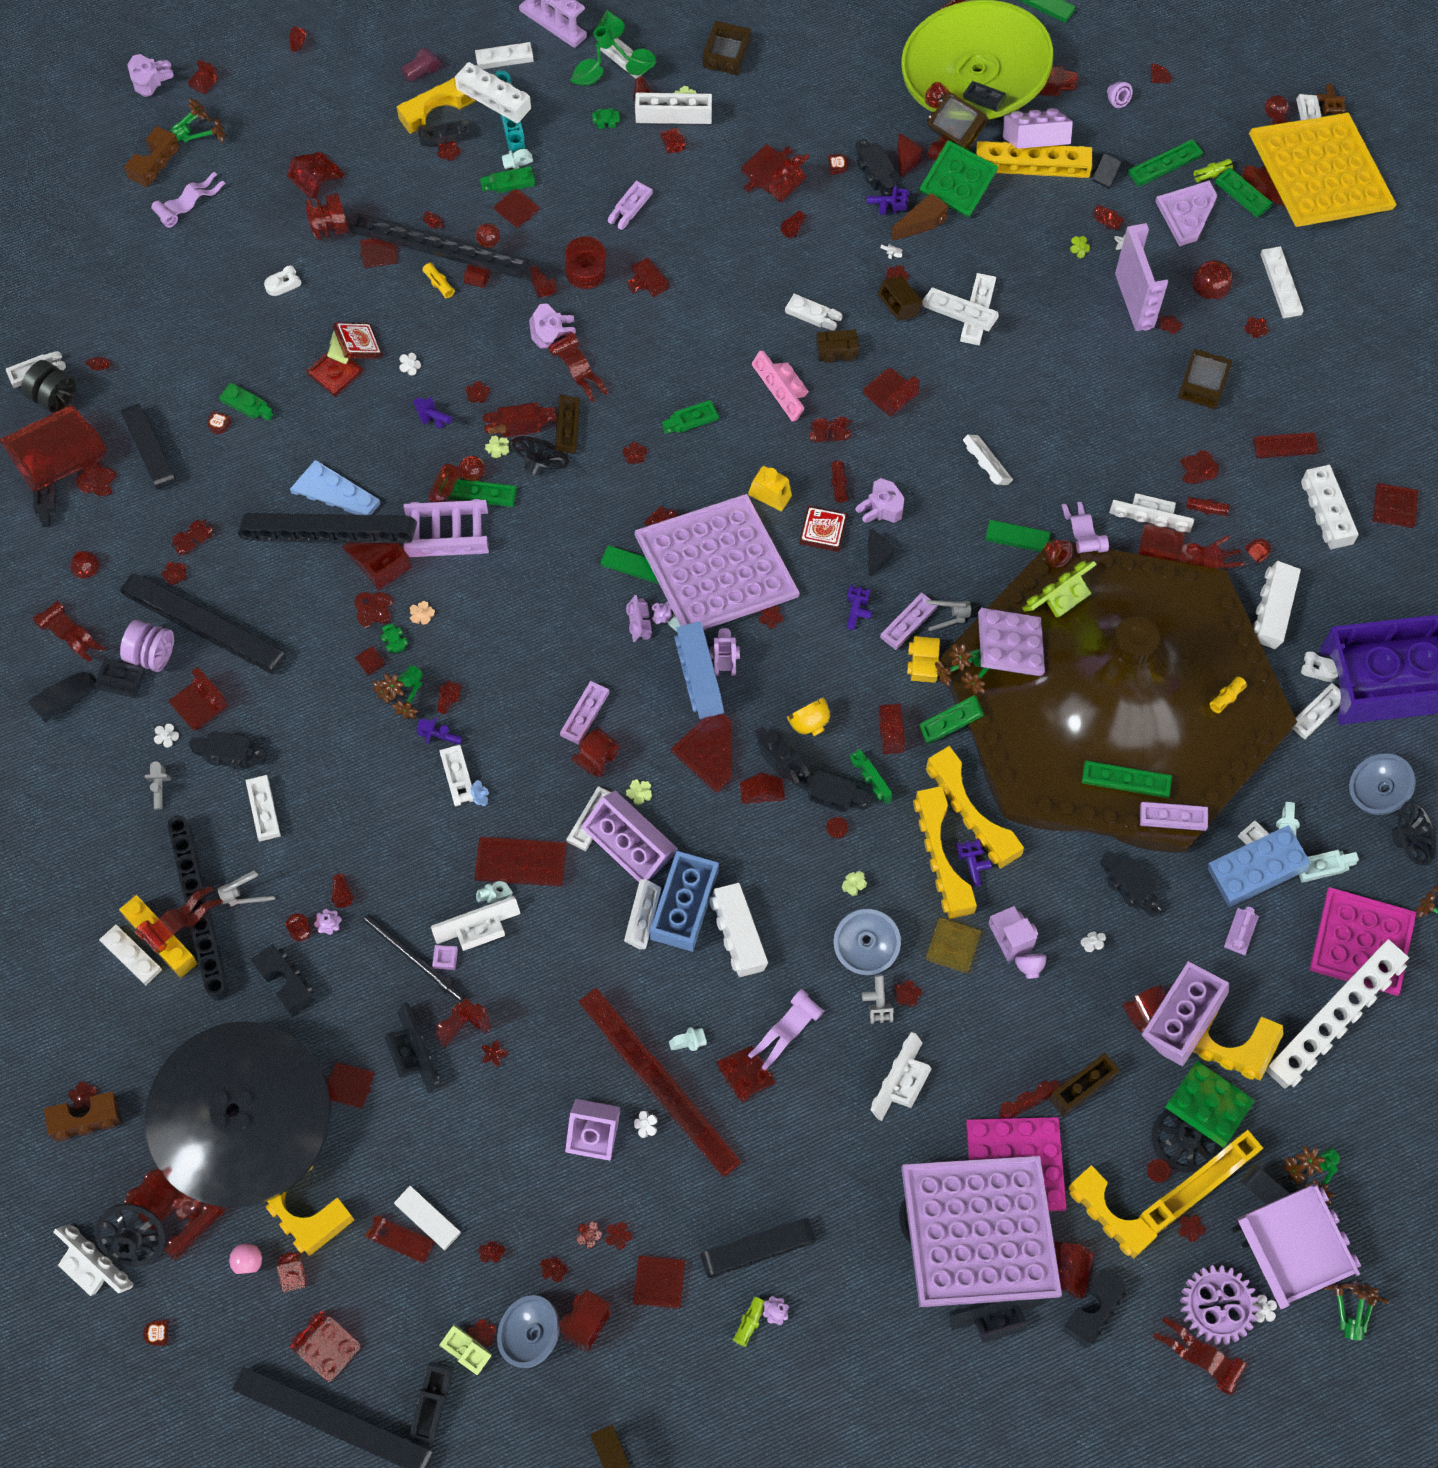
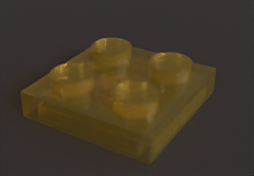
(953, 945)

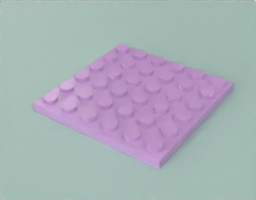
(716, 563)
(980, 1231)

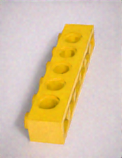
(1043, 160)

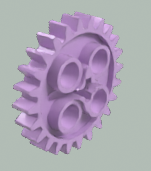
(1224, 1325)

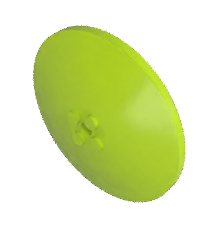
(977, 35)

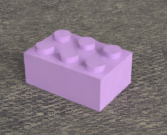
(1037, 128)

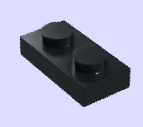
(984, 96)

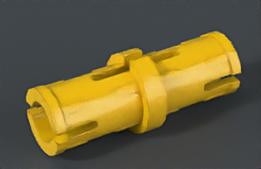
(438, 280)
(1228, 694)

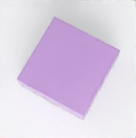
(445, 957)

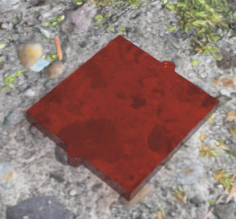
(516, 208)
(378, 253)
(350, 1085)

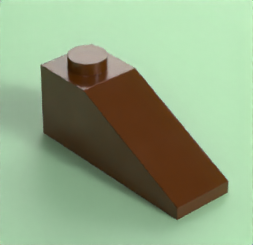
(921, 218)

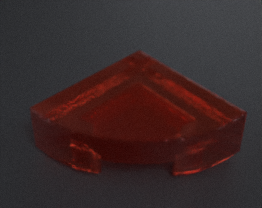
(1159, 74)

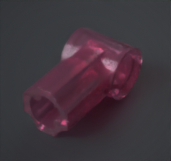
(424, 62)

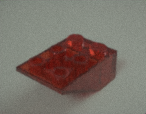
(379, 561)

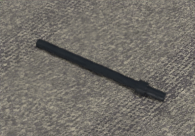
(445, 984)

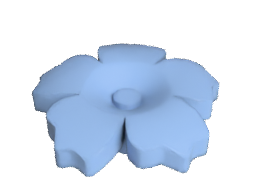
(479, 793)

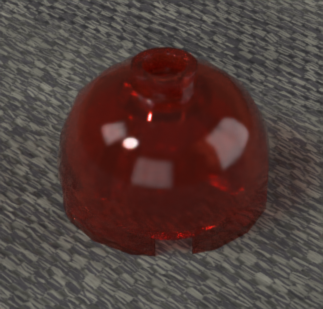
(1213, 279)

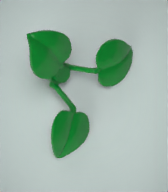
(608, 29)

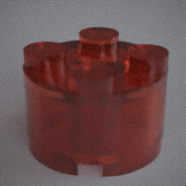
(596, 752)
(1144, 1007)

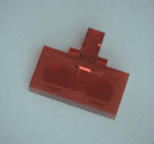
(648, 278)

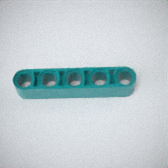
(512, 130)

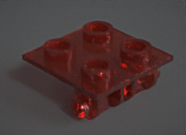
(821, 424)
(745, 1073)

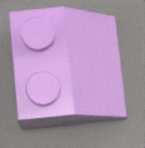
(592, 1129)

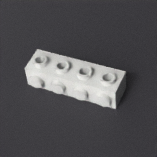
(493, 92)
(673, 108)
(1329, 507)
(1276, 604)
(738, 930)

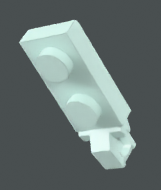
(1328, 865)

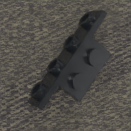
(410, 1051)
(994, 1318)

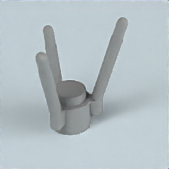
(959, 609)
(230, 891)

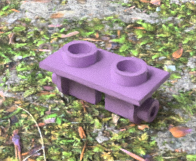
(637, 610)
(1241, 930)

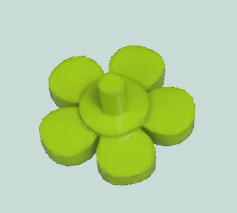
(1079, 246)

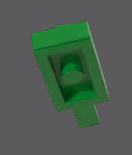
(508, 180)
(245, 402)
(690, 417)
(871, 775)

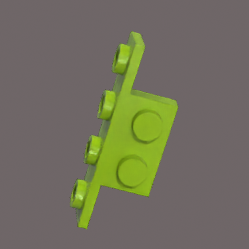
(1065, 593)

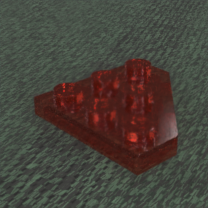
(708, 751)

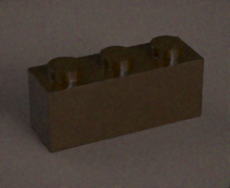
(1084, 1084)

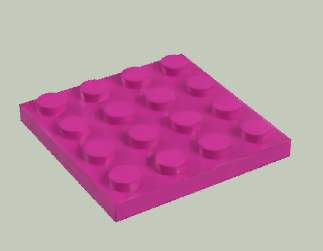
(1354, 930)
(1022, 1139)

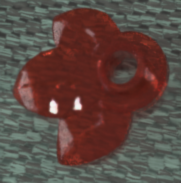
(1197, 466)
(98, 479)
(375, 610)

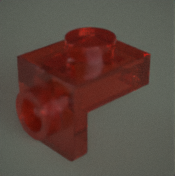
(291, 1272)

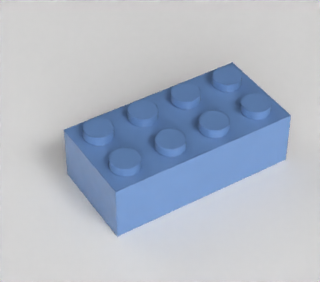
(698, 670)
(1259, 866)
(684, 901)

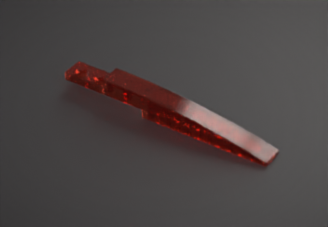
(659, 1083)

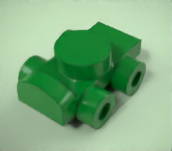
(605, 116)
(393, 635)

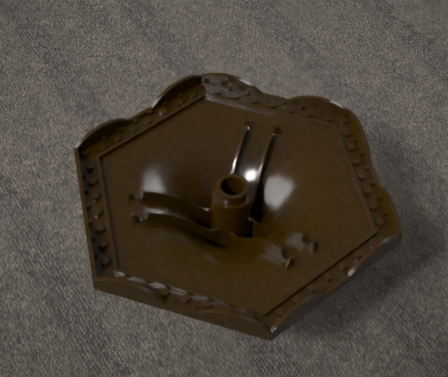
(1127, 690)

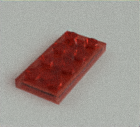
(520, 861)

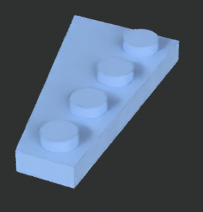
(329, 487)

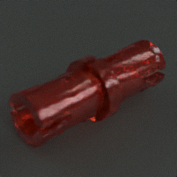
(839, 481)
(1207, 506)

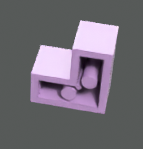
(1013, 933)

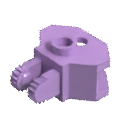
(148, 74)
(547, 325)
(883, 502)
(724, 652)

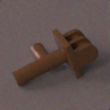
(1332, 103)

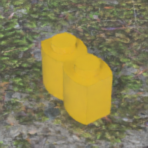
(924, 655)

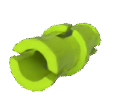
(1212, 170)
(749, 1322)

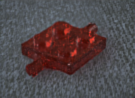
(762, 166)

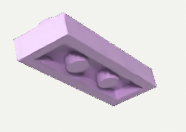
(908, 622)
(584, 712)
(1173, 816)

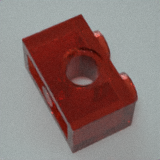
(891, 728)

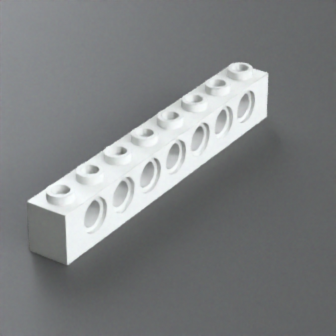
(1388, 955)

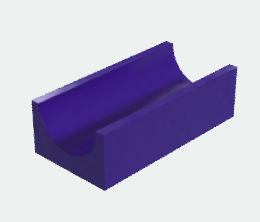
(1385, 668)

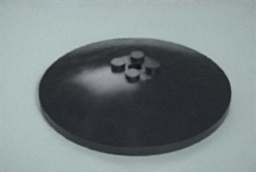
(269, 1141)

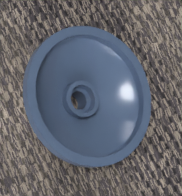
(1376, 775)
(870, 956)
(520, 1327)

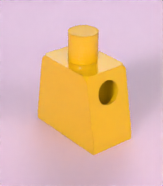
(771, 488)

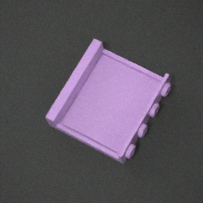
(1136, 281)
(1299, 1244)

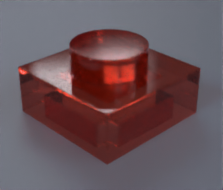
(369, 660)

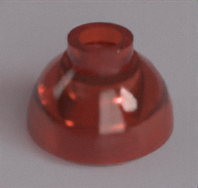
(935, 93)
(1058, 552)
(84, 564)

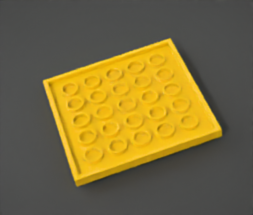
(1322, 169)

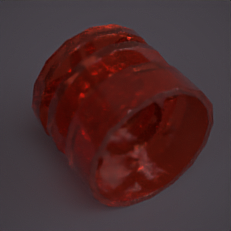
(326, 216)
(585, 262)

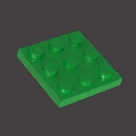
(959, 178)
(1210, 1104)

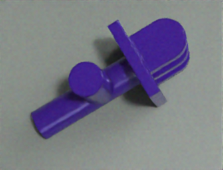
(898, 200)
(426, 410)
(856, 601)
(427, 729)
(974, 866)

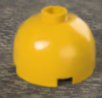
(810, 718)

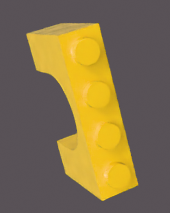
(1249, 1058)
(311, 1231)

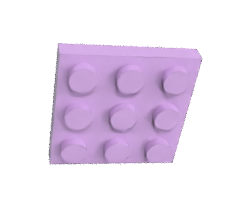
(1011, 642)

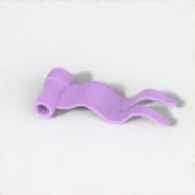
(170, 209)
(1084, 532)
(789, 1026)

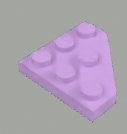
(1187, 210)

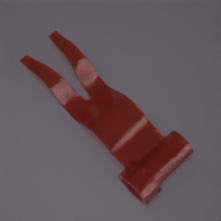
(576, 362)
(65, 629)
(174, 920)
(1206, 1357)

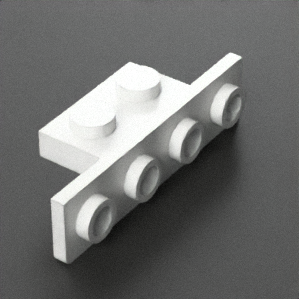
(1152, 511)
(478, 925)
(903, 1080)
(88, 1265)

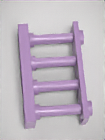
(554, 20)
(447, 546)

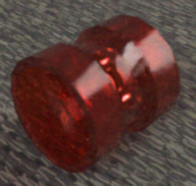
(296, 923)

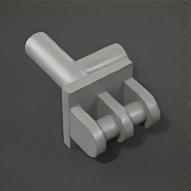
(157, 775)
(880, 1006)

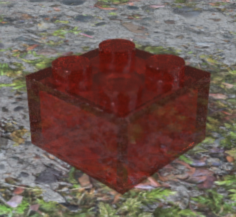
(586, 1320)

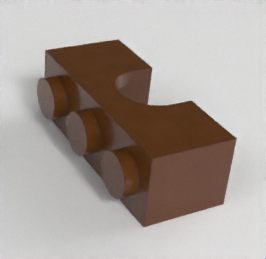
(146, 168)
(102, 1114)

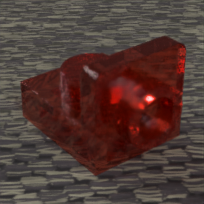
(204, 77)
(672, 140)
(541, 286)
(660, 515)

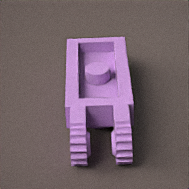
(630, 204)

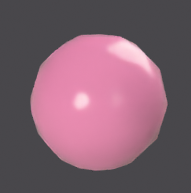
(245, 1258)

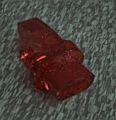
(297, 37)
(1108, 217)
(448, 694)

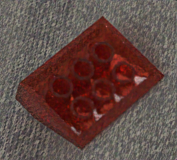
(53, 447)

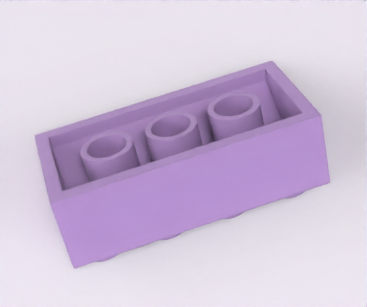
(628, 837)
(1186, 1013)

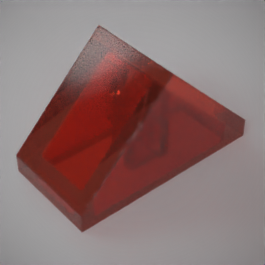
(908, 154)
(762, 789)

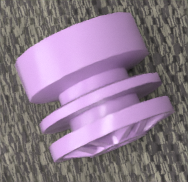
(147, 645)

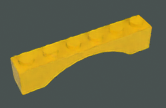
(999, 842)
(956, 893)
(1202, 1182)

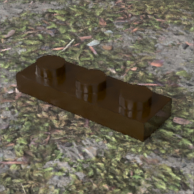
(567, 424)

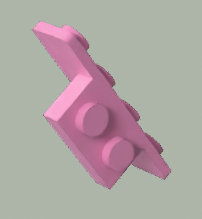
(782, 383)

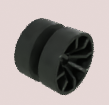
(48, 386)

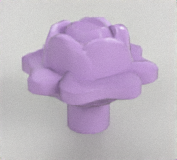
(662, 612)
(327, 922)
(775, 1310)

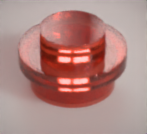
(837, 827)
(1158, 1170)

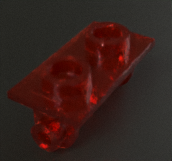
(184, 540)
(1212, 555)

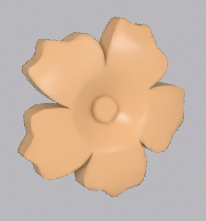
(421, 613)

